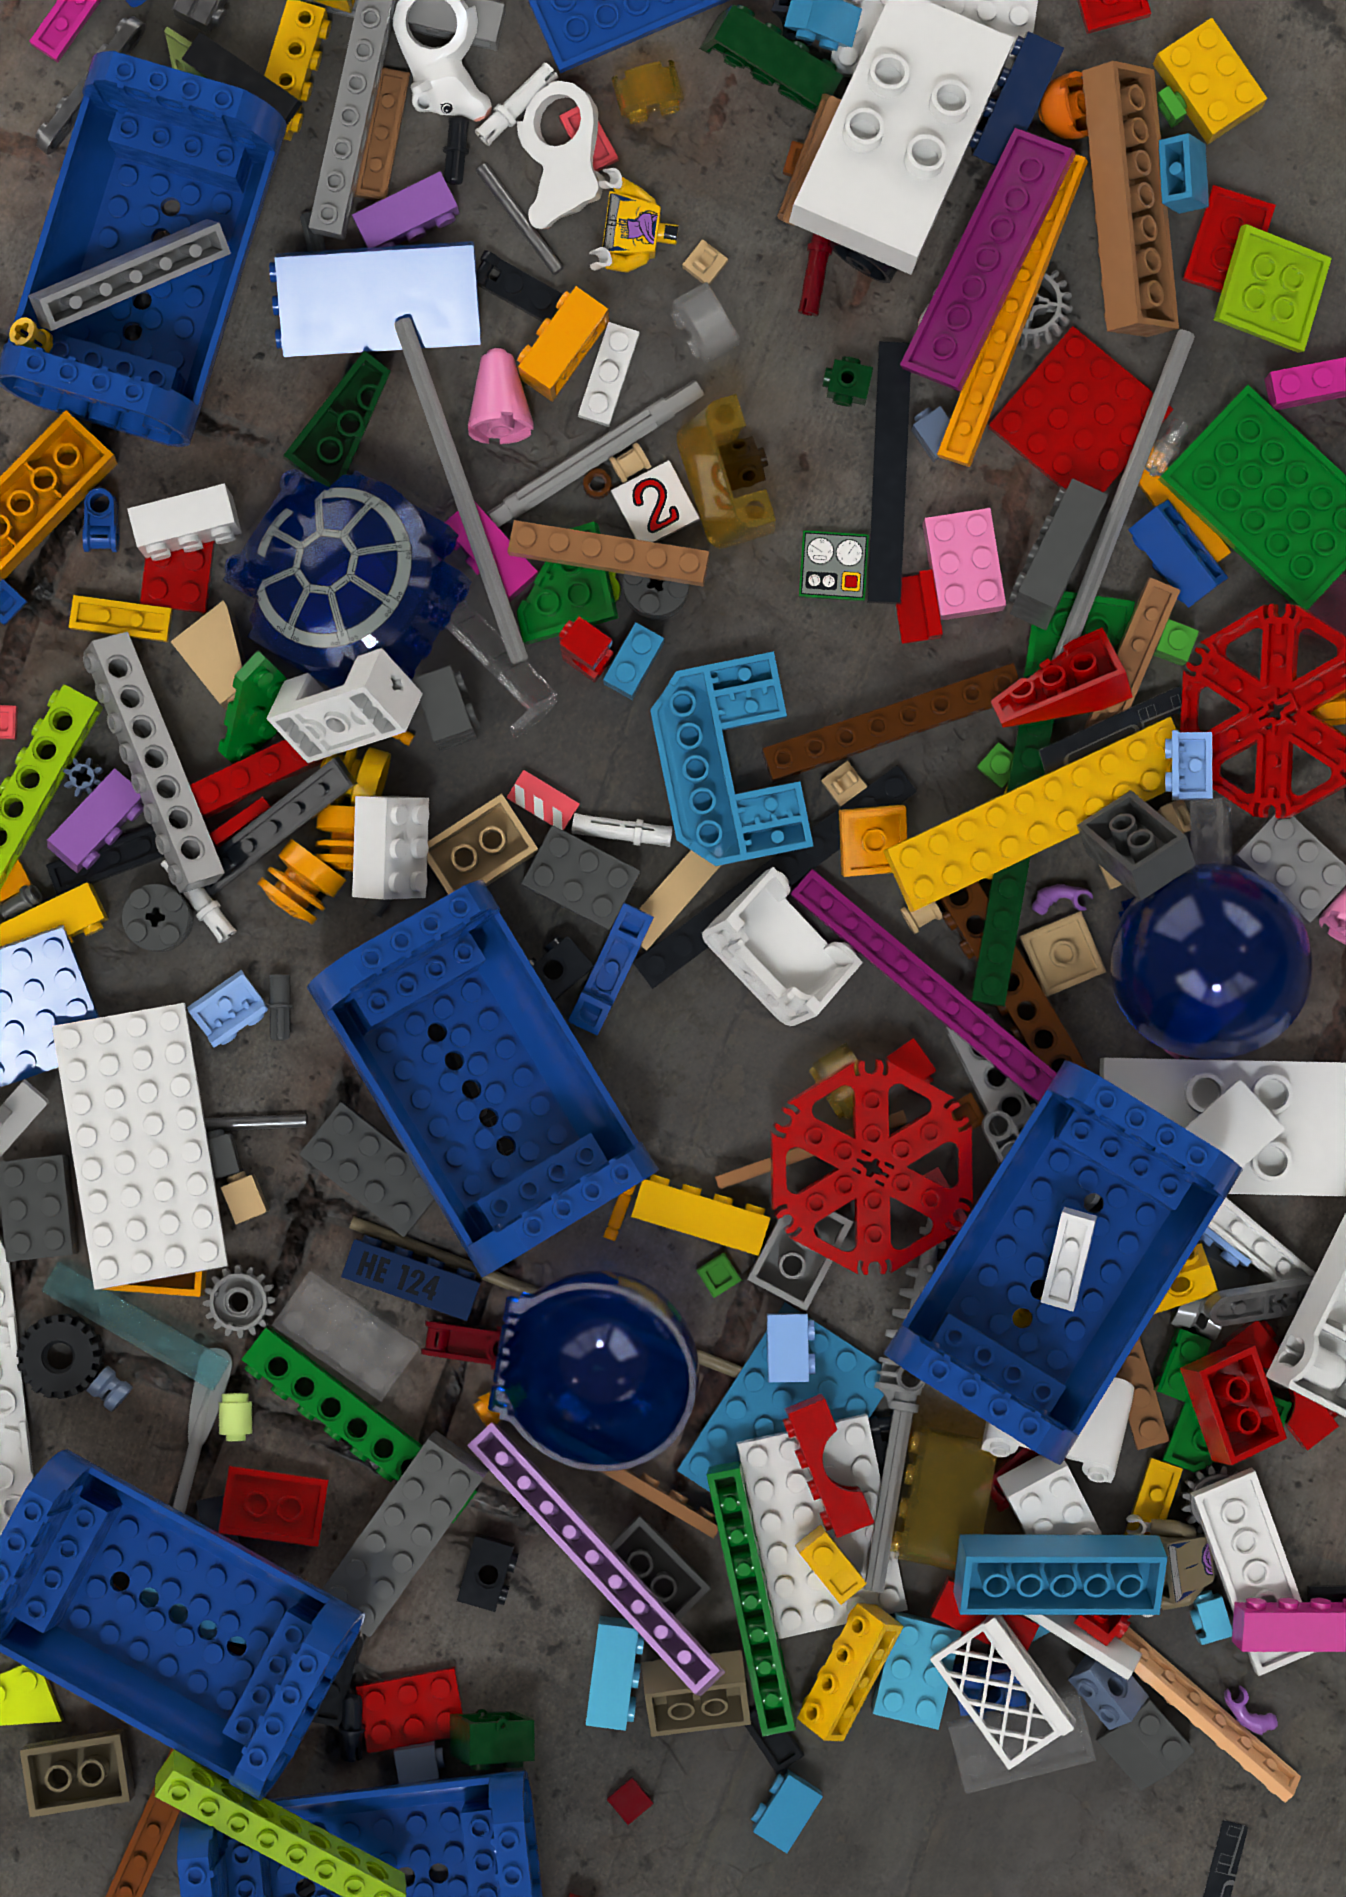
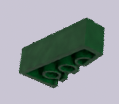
(771, 57)
(336, 430)

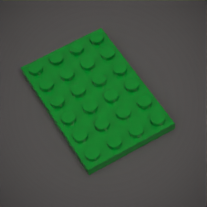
(1267, 497)

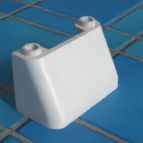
(779, 951)
(1097, 1443)

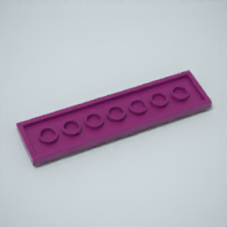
(987, 259)

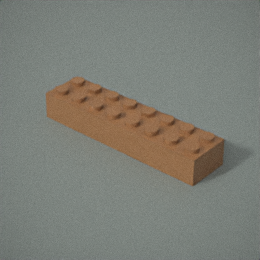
(1128, 199)

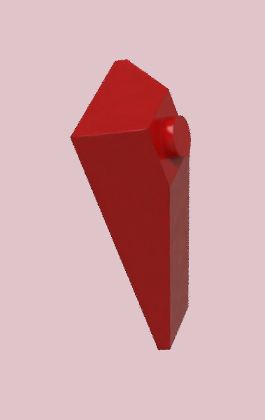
(1074, 683)

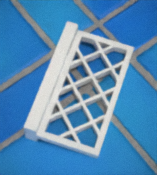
(1030, 1680)

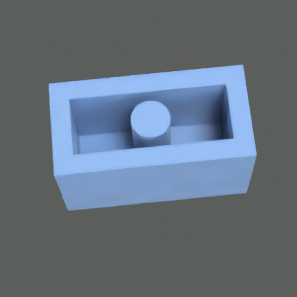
(788, 1347)

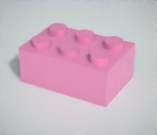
(964, 563)

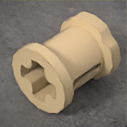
(630, 462)
(921, 916)

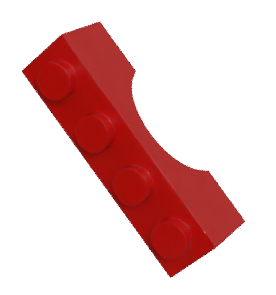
(585, 648)
(248, 776)
(1306, 1419)
(843, 1505)

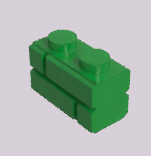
(1182, 1350)

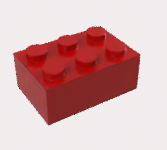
(1233, 1403)

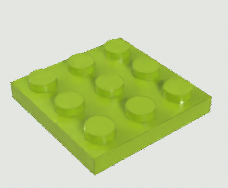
(1272, 288)

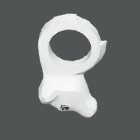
(438, 73)
(568, 171)

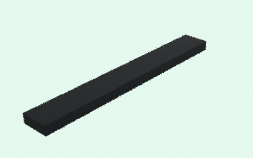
(889, 475)

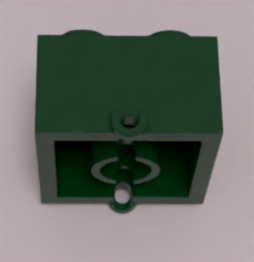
(492, 1739)

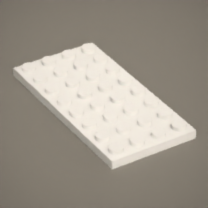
(140, 1146)

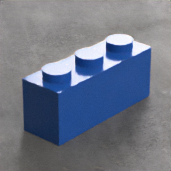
(1177, 553)

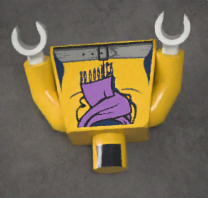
(630, 226)

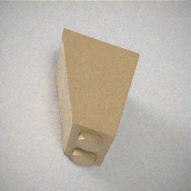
(214, 651)

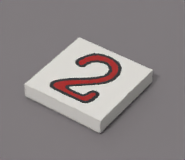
(655, 504)

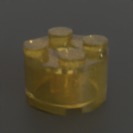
(648, 90)
(841, 1098)

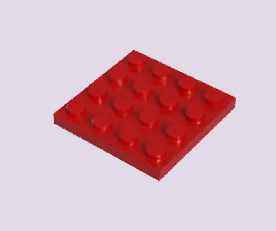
(1076, 415)

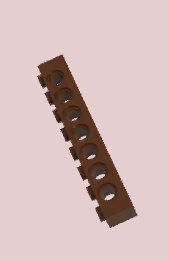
(887, 724)
(1026, 990)

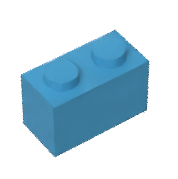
(828, 21)
(1183, 173)
(633, 661)
(786, 1810)

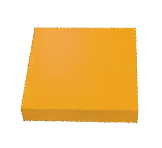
(866, 835)

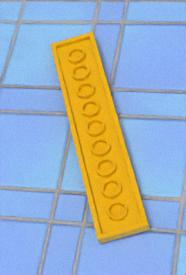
(1028, 817)

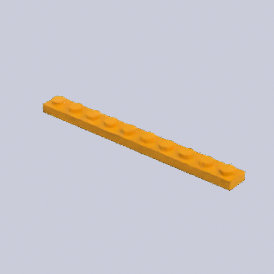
(997, 352)

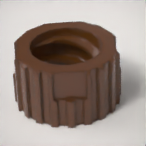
(597, 494)

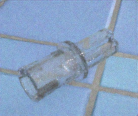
(1166, 448)

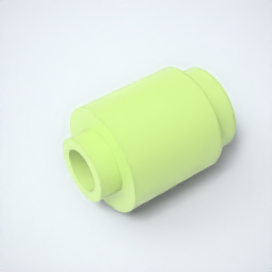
(235, 1416)

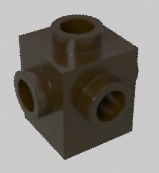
(743, 463)

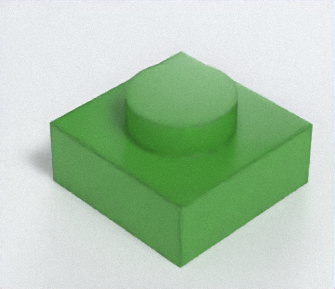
(1171, 106)
(997, 765)

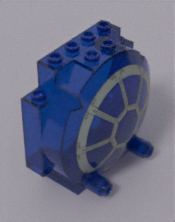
(346, 576)

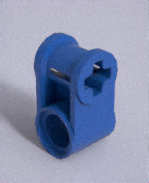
(100, 524)

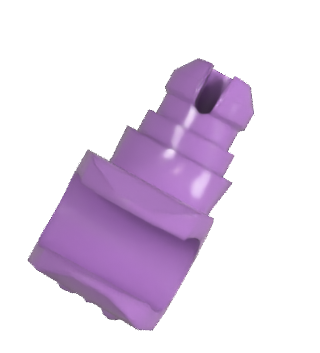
(1051, 894)
(1256, 1723)

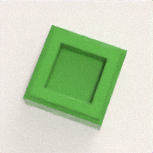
(718, 1275)

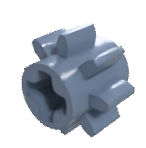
(81, 768)

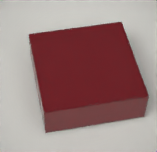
(630, 1800)

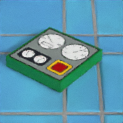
(833, 566)

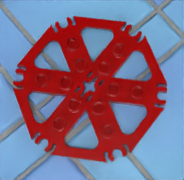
(1251, 694)
(873, 1136)

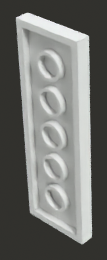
(1247, 1550)

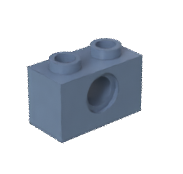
(1107, 1693)

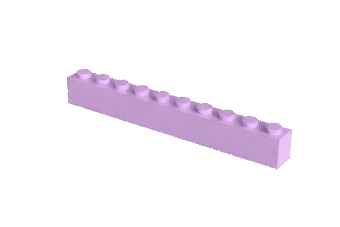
(596, 1559)

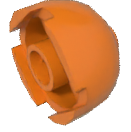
(1064, 107)

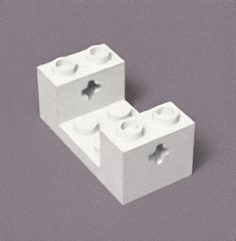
(368, 708)

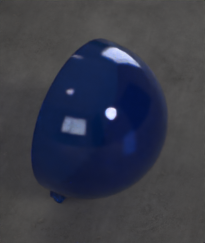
(1211, 962)
(595, 1370)

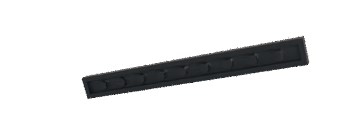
(687, 940)

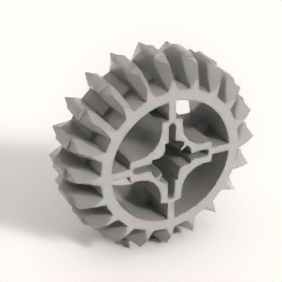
(1042, 306)

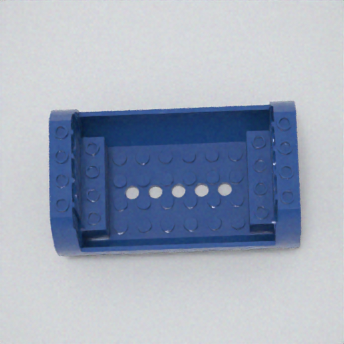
(135, 145)
(470, 976)
(1157, 1202)
(134, 1658)
(469, 1824)

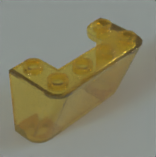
(723, 517)
(944, 1498)

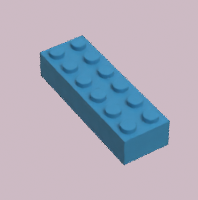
(1059, 1574)

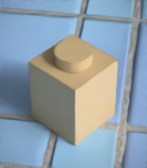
(244, 1197)

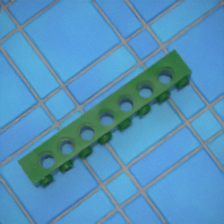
(272, 1344)
(751, 1599)

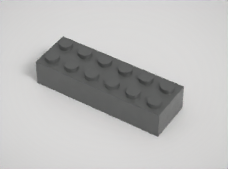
(405, 1529)

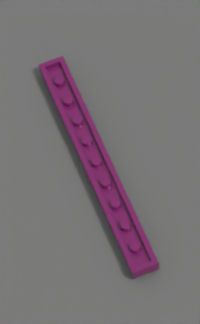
(924, 985)

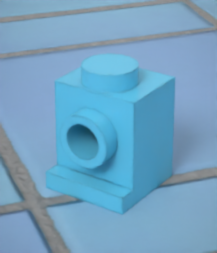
(1210, 1617)

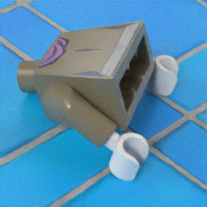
(1188, 1560)

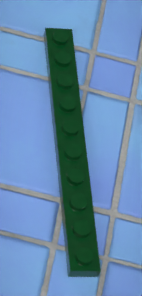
(1008, 884)

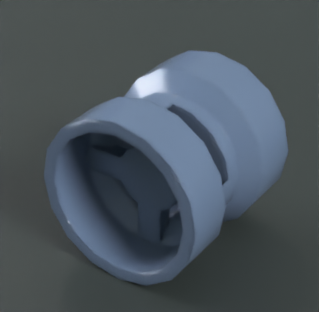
(109, 1389)

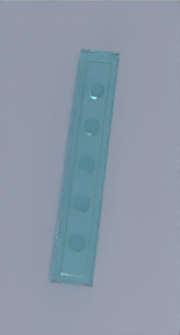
(136, 1326)

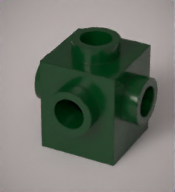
(852, 370)

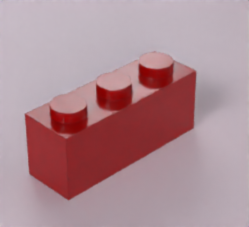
(946, 1611)

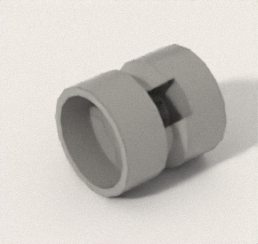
(1193, 1316)

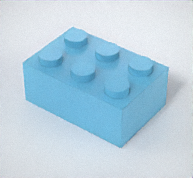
(614, 1674)
(909, 1683)

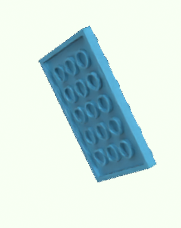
(757, 1406)

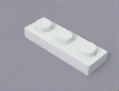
(608, 374)
(1068, 1259)

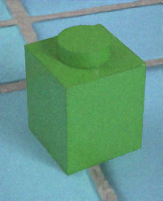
(1176, 643)

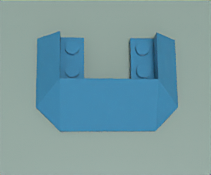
(697, 770)

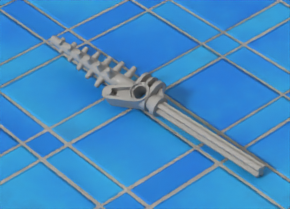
(903, 1402)

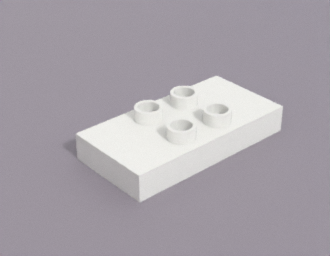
(901, 131)
(1301, 1096)

